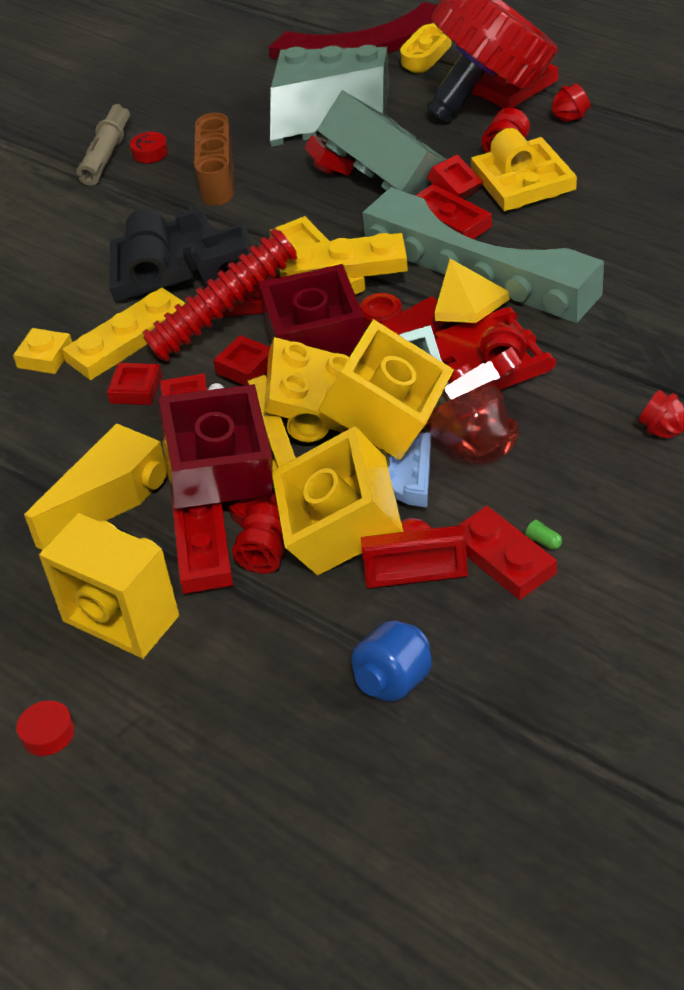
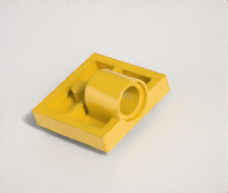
(522, 170)
(297, 386)

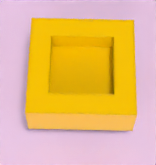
(42, 351)

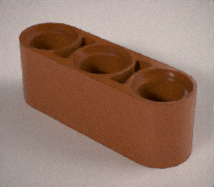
(214, 159)

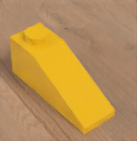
(102, 484)

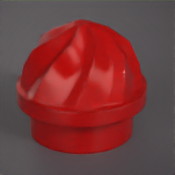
(570, 103)
(500, 338)
(663, 415)

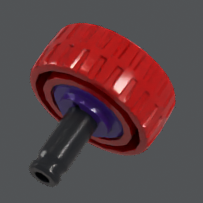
(491, 41)

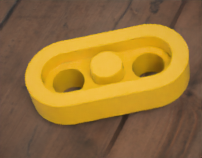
(424, 48)

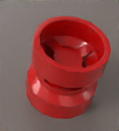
(503, 120)
(261, 541)

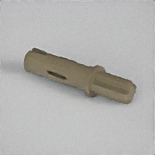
(108, 135)

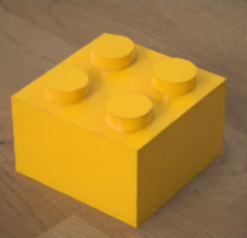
(386, 390)
(334, 500)
(110, 584)

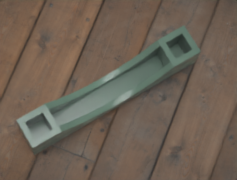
(548, 280)

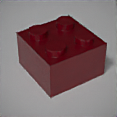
(314, 309)
(215, 446)

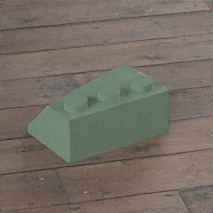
(312, 79)
(378, 145)

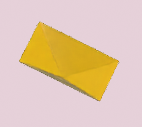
(467, 295)

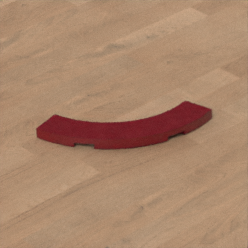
(388, 35)

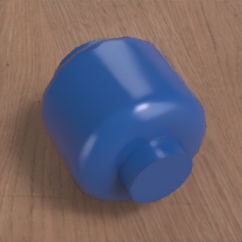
(391, 660)

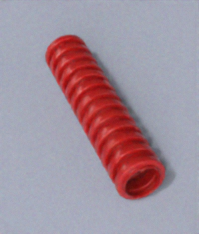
(220, 295)

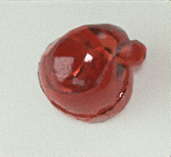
(475, 425)

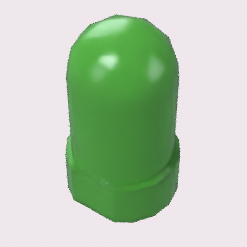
(543, 535)

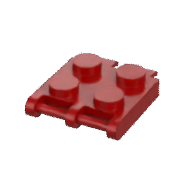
(461, 346)

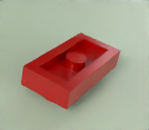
(456, 212)
(506, 553)

